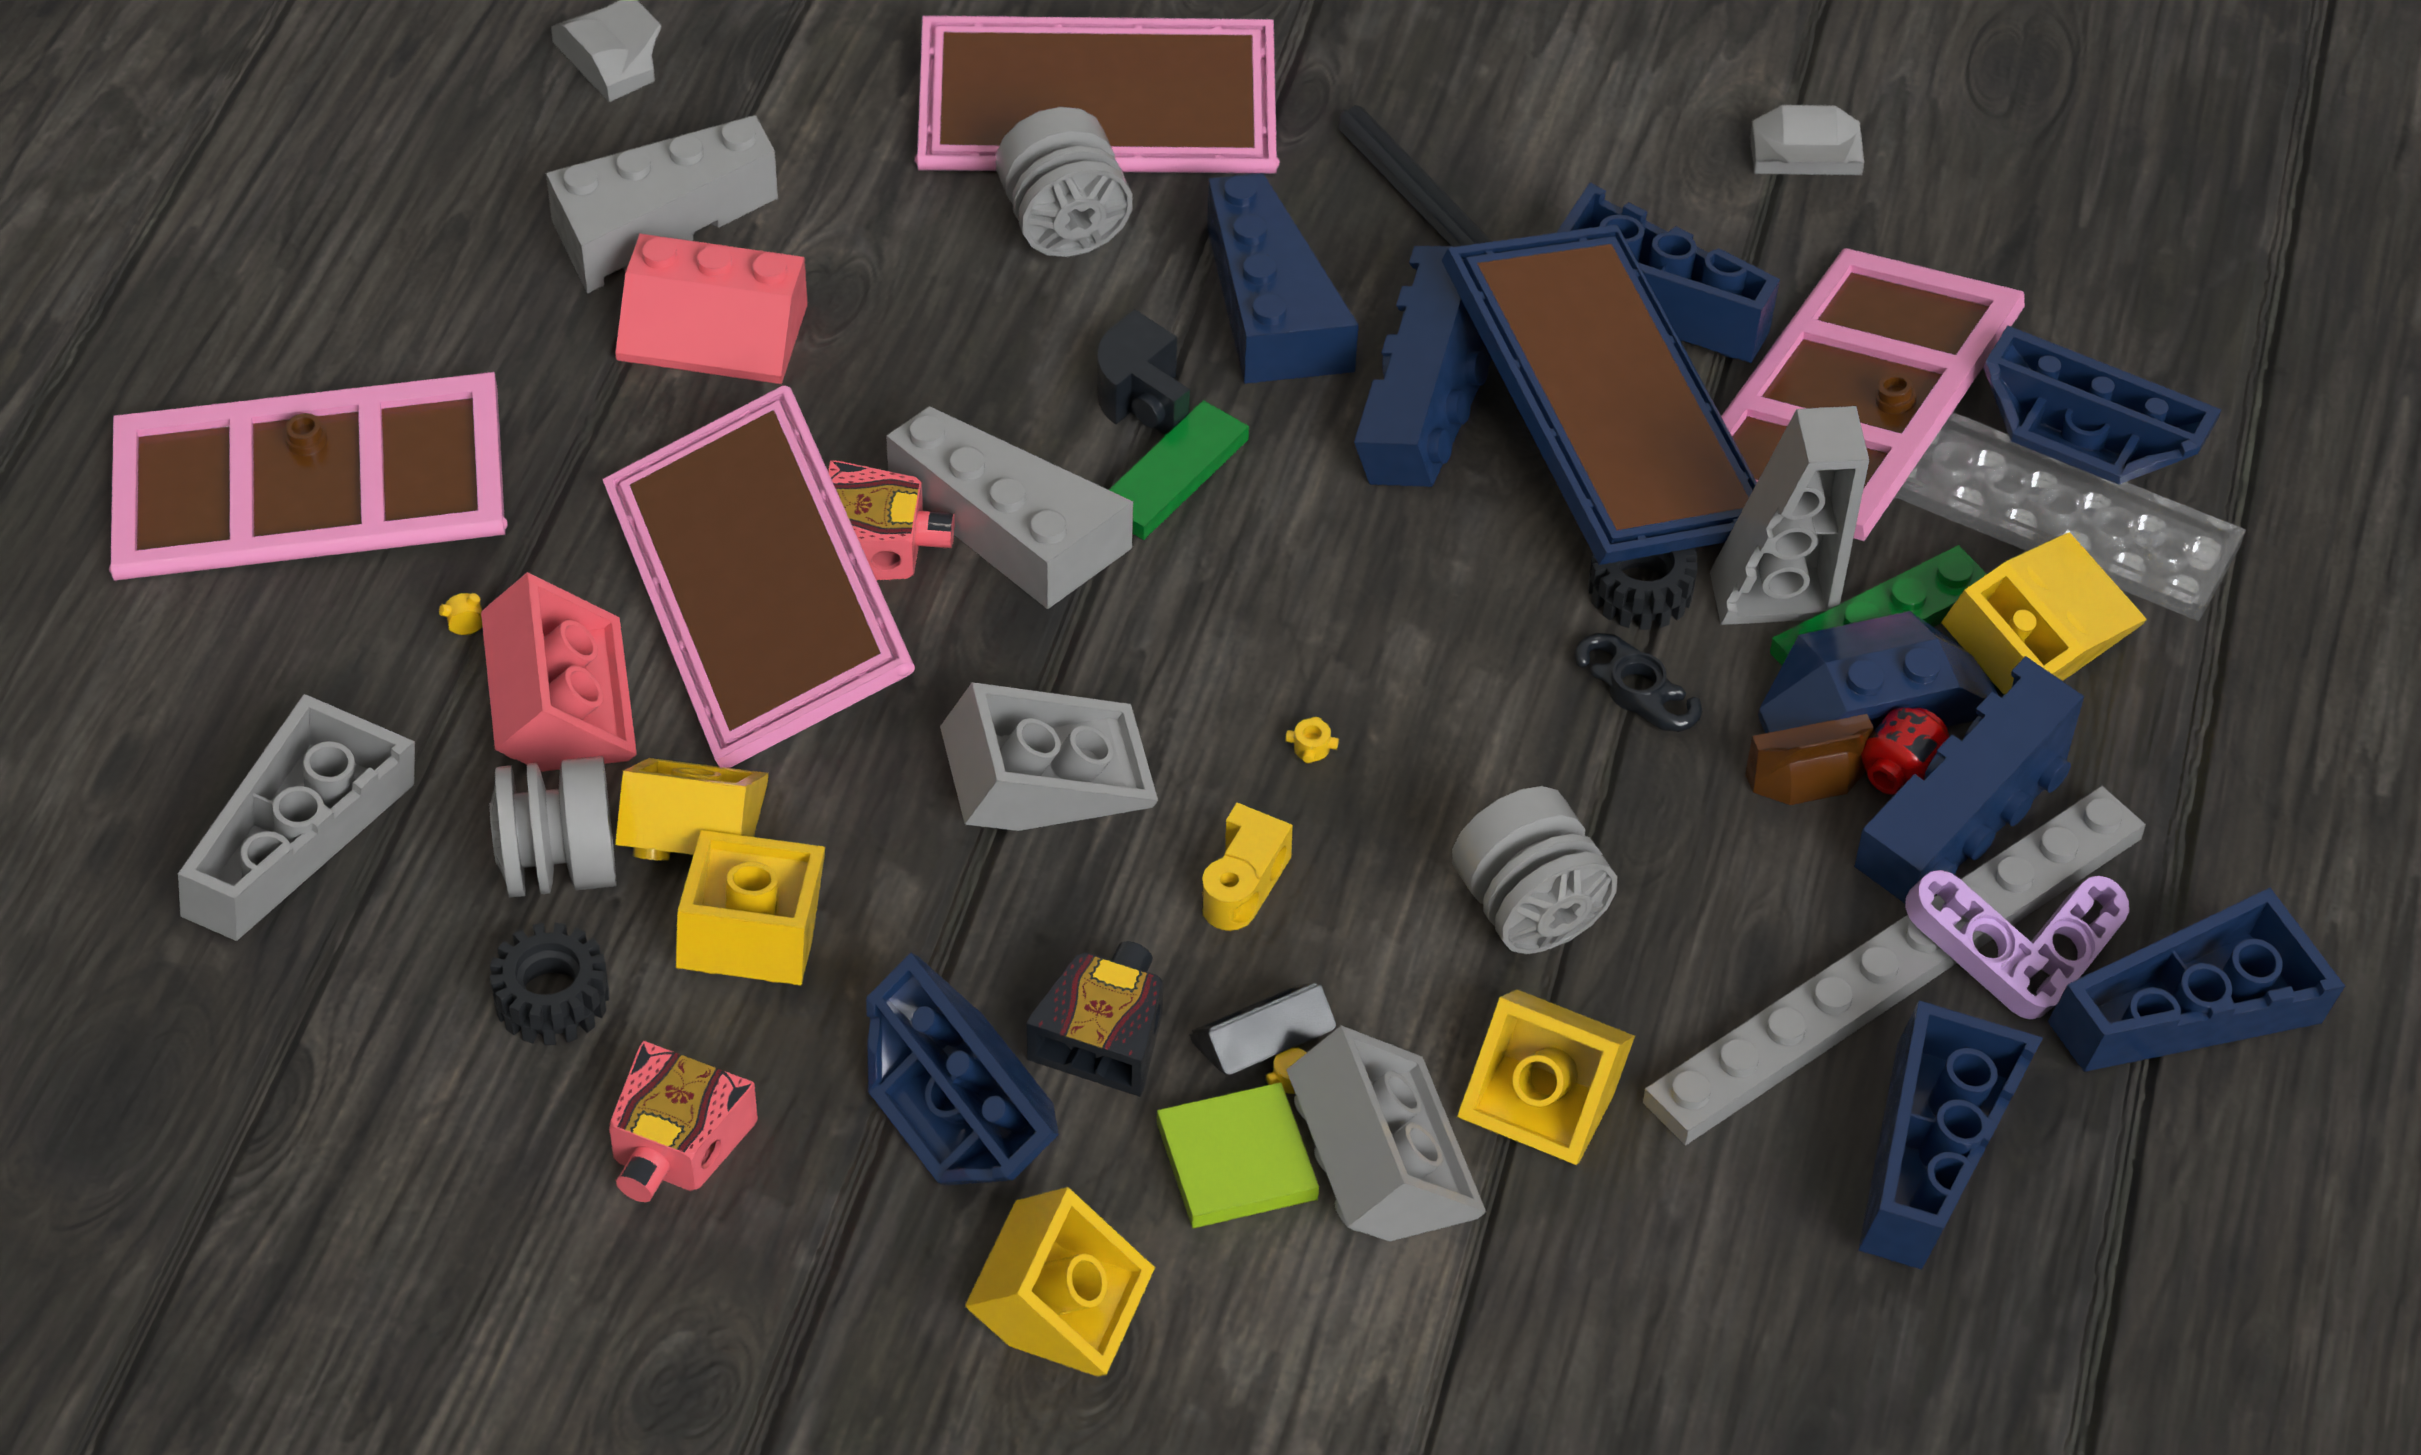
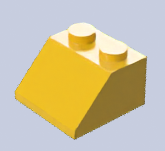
(672, 801)
(749, 907)
(1545, 1075)
(1060, 1283)

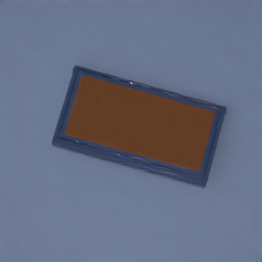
(1605, 390)

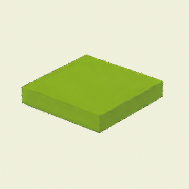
(1237, 1155)

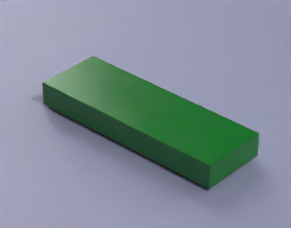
(1179, 465)

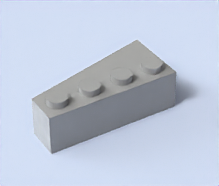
(659, 192)
(1012, 507)
(1798, 524)
(292, 814)

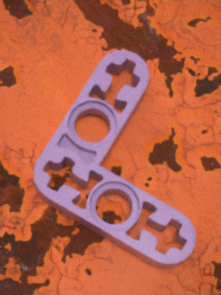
(2017, 956)

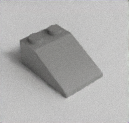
(1043, 758)

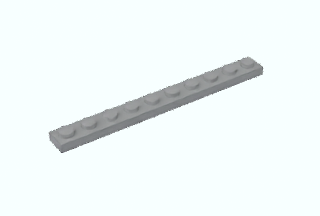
(1883, 971)

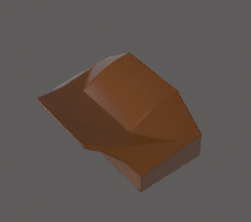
(1808, 760)

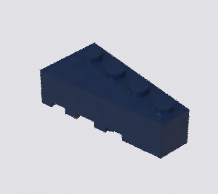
(1274, 288)
(1705, 294)
(1427, 380)
(1975, 783)
(2199, 988)
(1939, 1115)

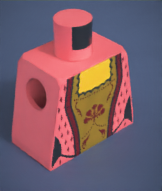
(889, 517)
(677, 1121)

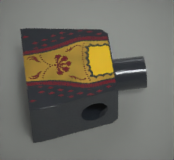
(1101, 1019)

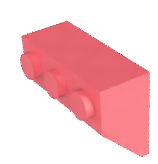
(711, 308)
(556, 677)

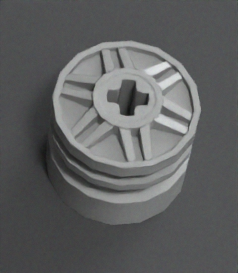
(1063, 181)
(554, 826)
(1534, 870)

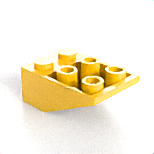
(2045, 607)

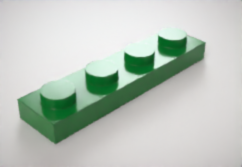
(1923, 590)

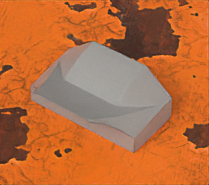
(611, 46)
(1807, 141)

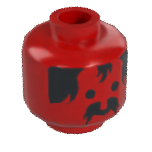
(1902, 747)

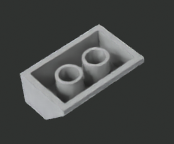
(1382, 1137)

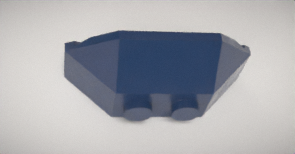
(2091, 410)
(1871, 672)
(952, 1081)

